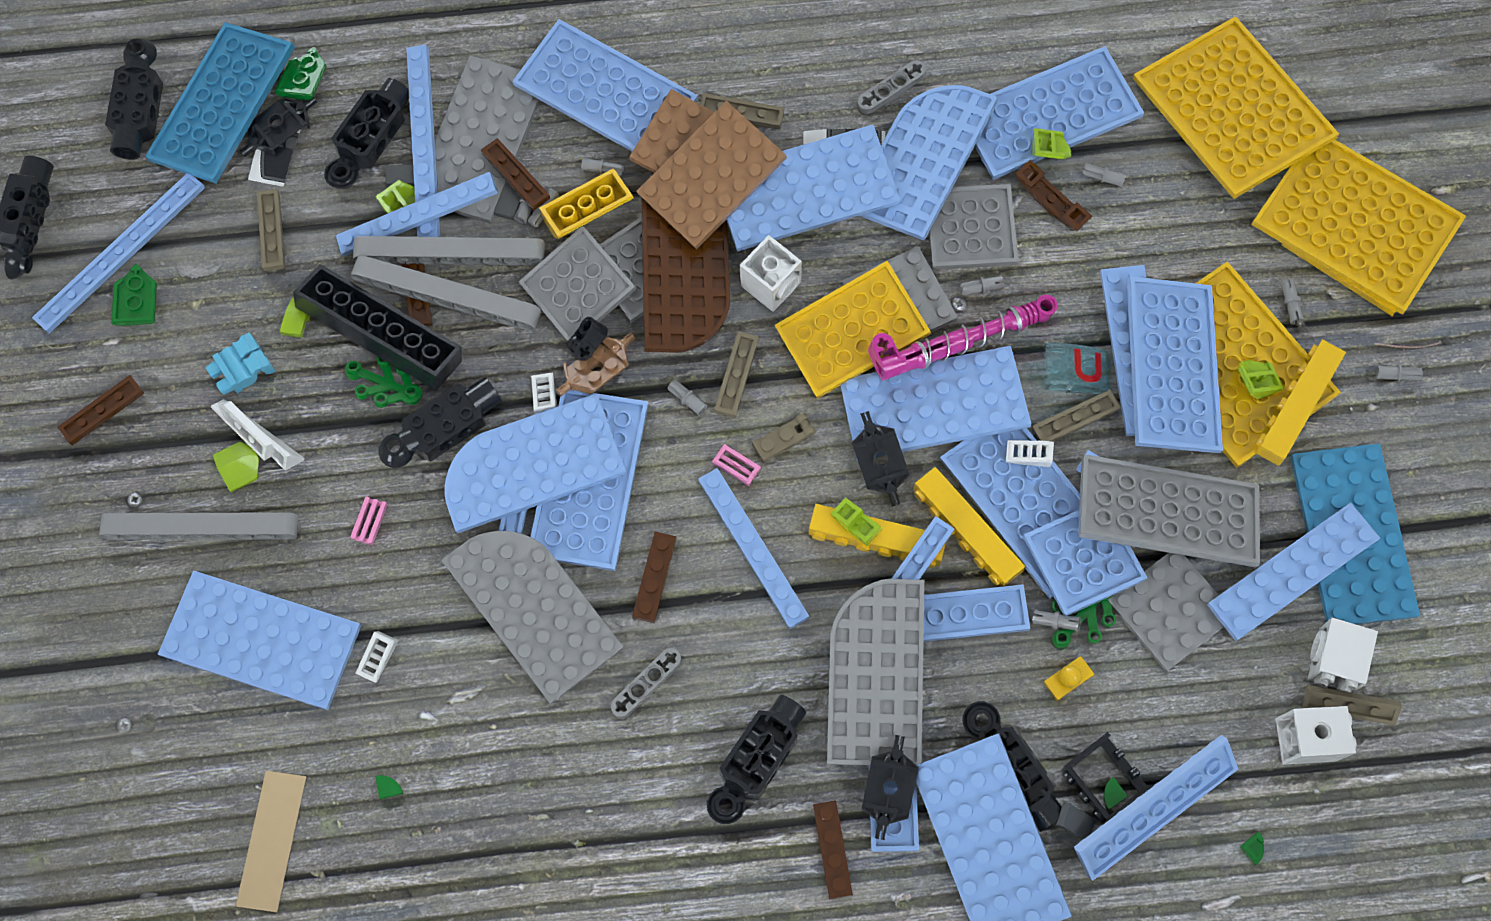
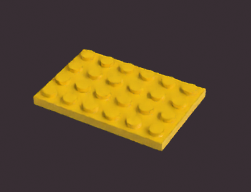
(835, 331)

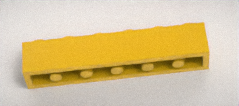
(1300, 402)
(969, 528)
(891, 540)

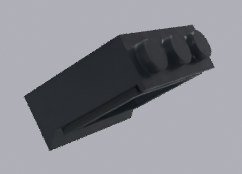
(1117, 757)

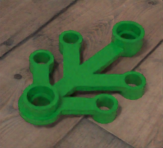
(384, 383)
(1089, 613)

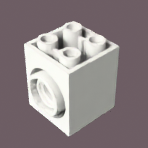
(770, 273)
(1342, 655)
(1315, 735)

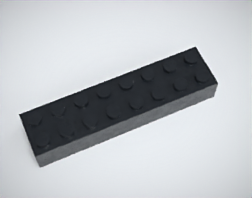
(378, 327)

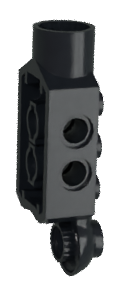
(134, 100)
(366, 132)
(23, 213)
(440, 424)
(756, 758)
(1032, 776)

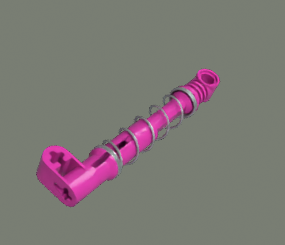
(922, 354)

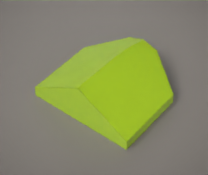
(1050, 144)
(396, 196)
(1260, 378)
(237, 465)

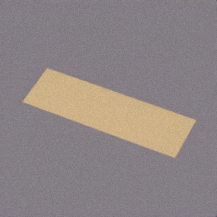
(271, 841)

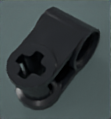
(587, 337)

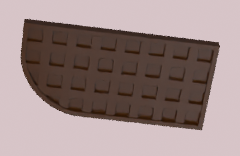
(682, 286)

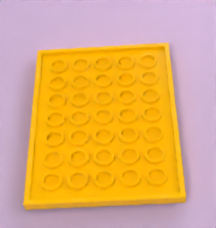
(1235, 107)
(1360, 222)
(1250, 332)

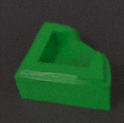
(387, 787)
(1113, 793)
(1254, 848)

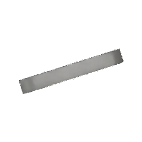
(893, 89)
(643, 680)

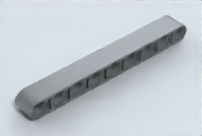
(451, 250)
(446, 293)
(198, 526)

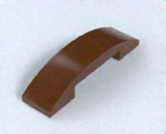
(1051, 198)

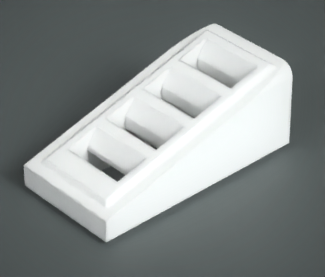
(546, 405)
(1029, 460)
(373, 644)

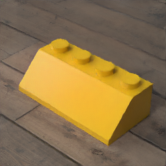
(585, 203)

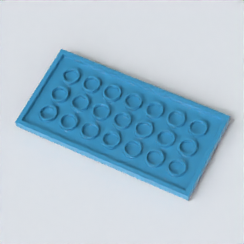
(220, 102)
(1378, 580)

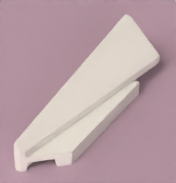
(256, 436)

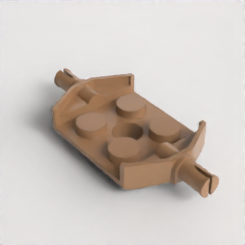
(609, 355)

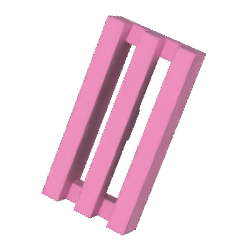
(747, 481)
(374, 503)

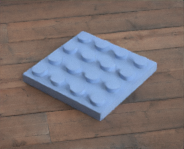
(1081, 568)

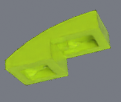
(293, 321)
(855, 521)

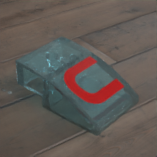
(1076, 368)

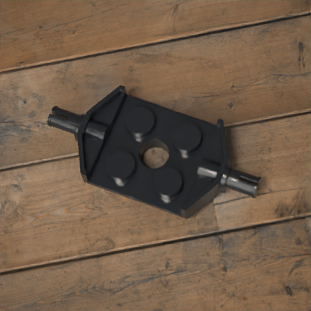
(267, 136)
(866, 446)
(890, 767)

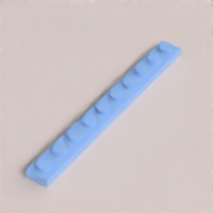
(422, 131)
(118, 253)

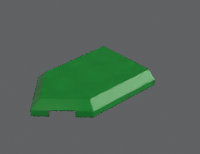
(302, 76)
(134, 299)

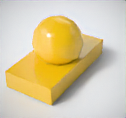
(1068, 678)

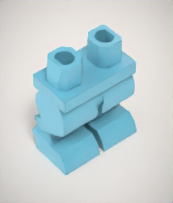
(236, 367)

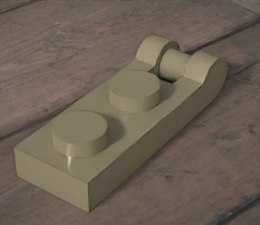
(783, 438)

